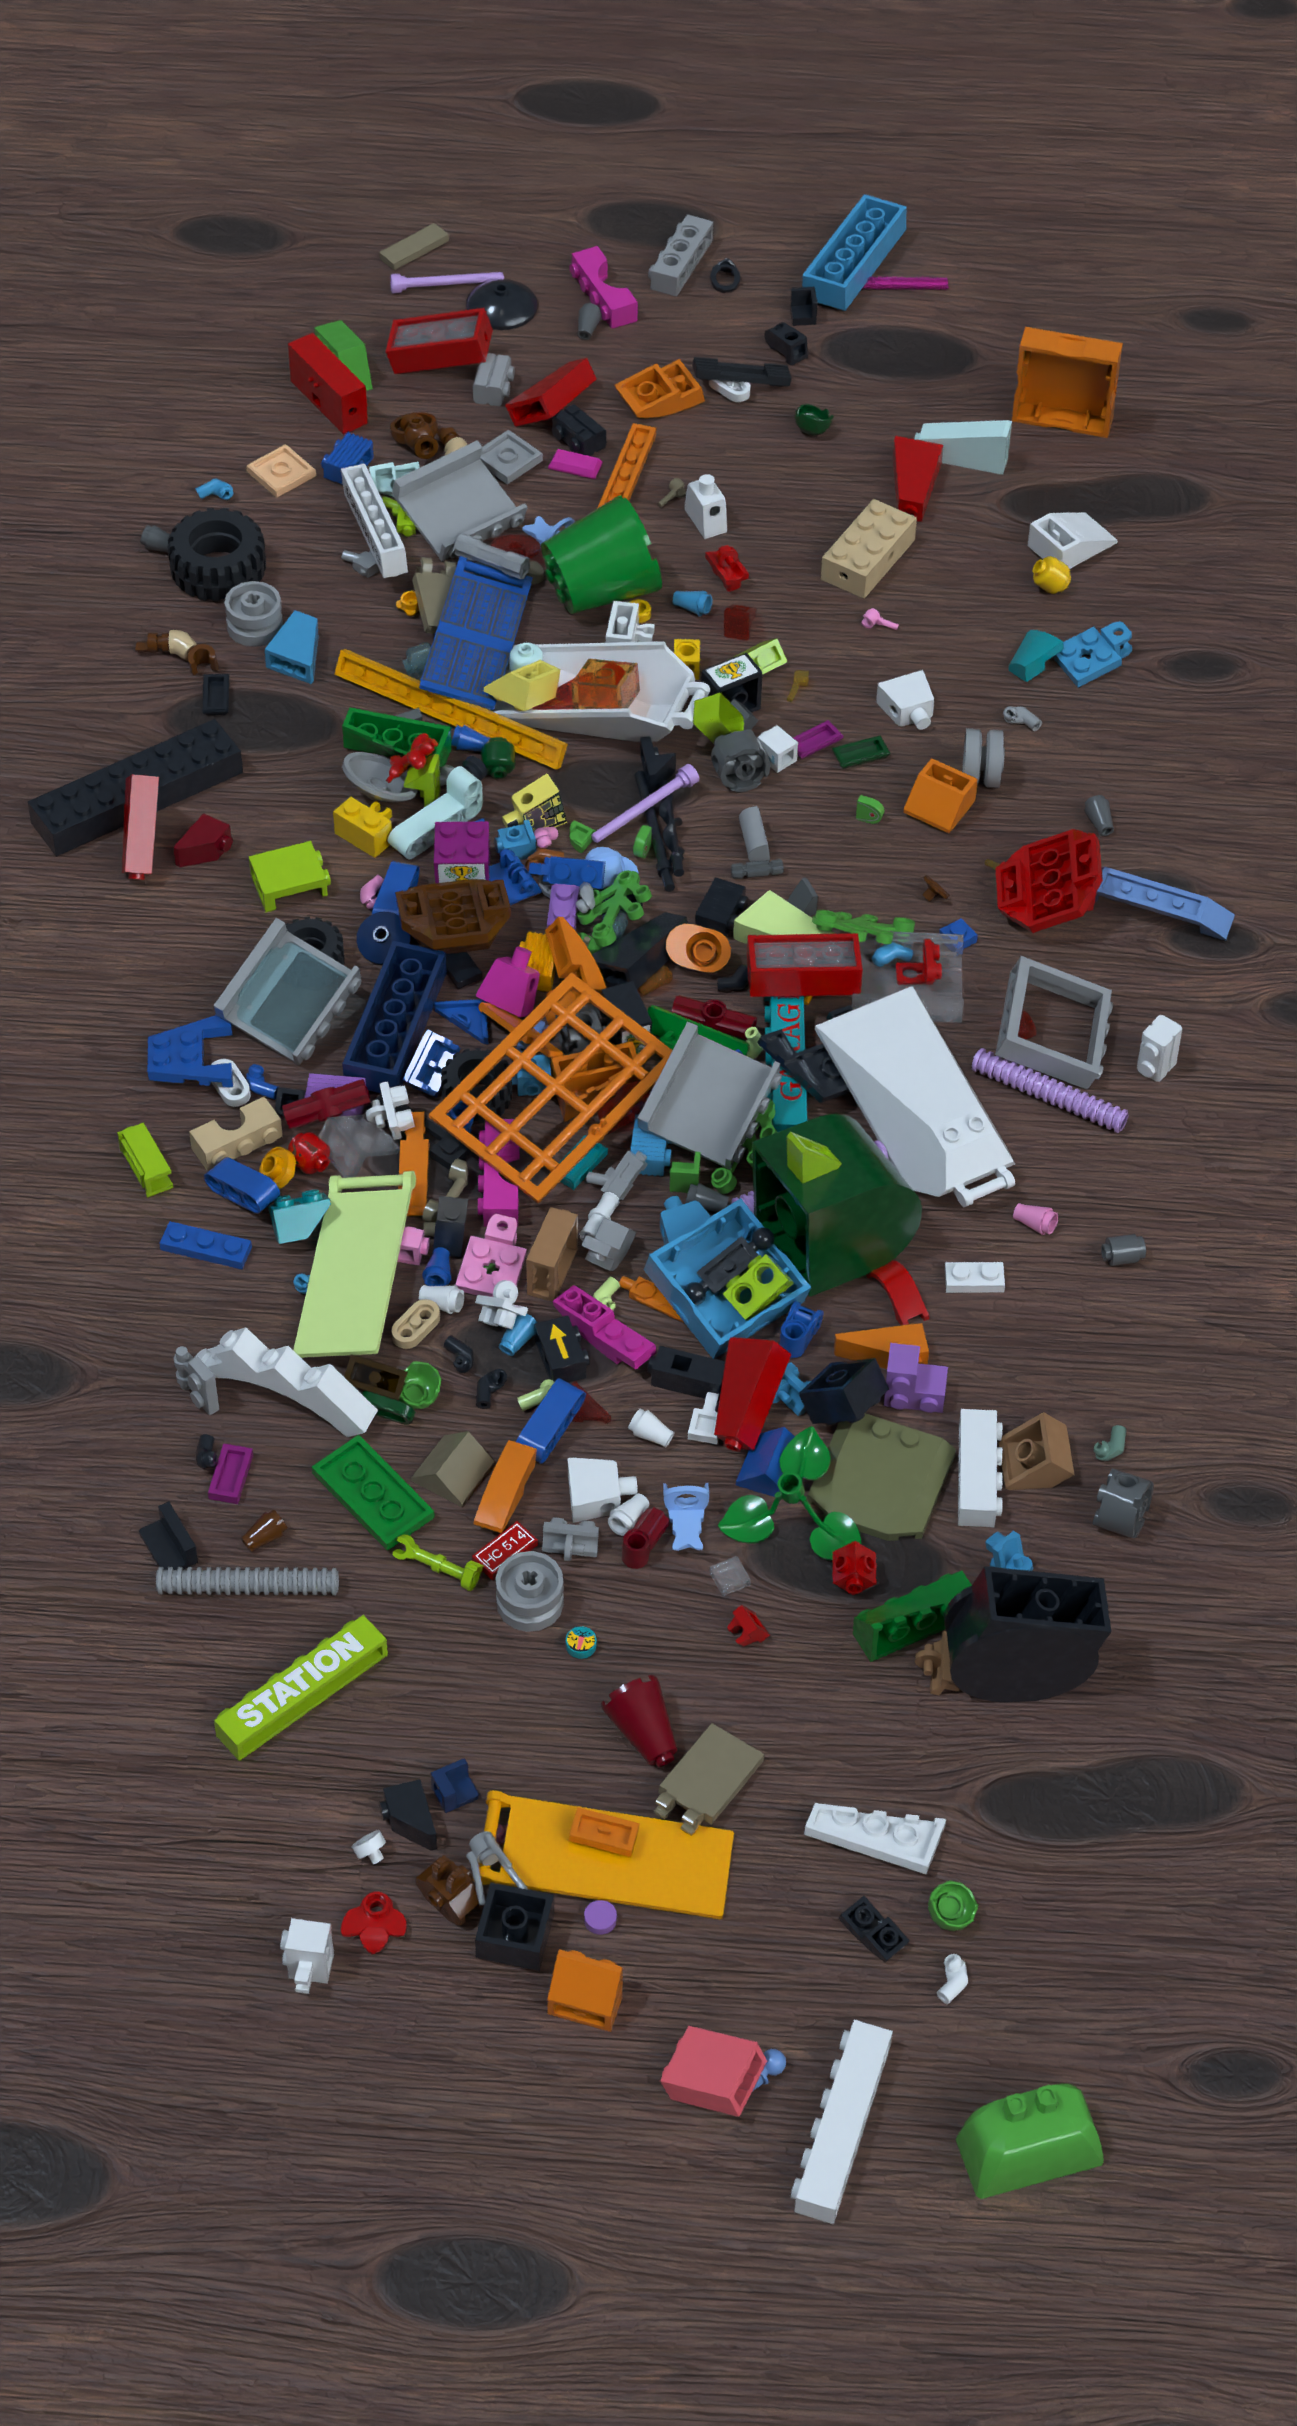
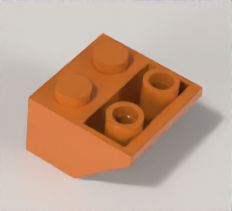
(941, 795)
(585, 1990)

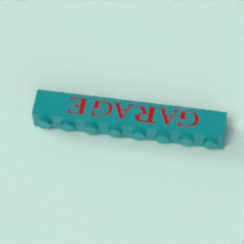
(790, 1096)

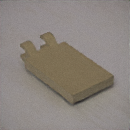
(432, 591)
(708, 1777)

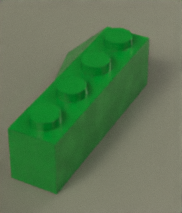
(391, 734)
(907, 1618)

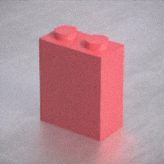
(713, 2071)

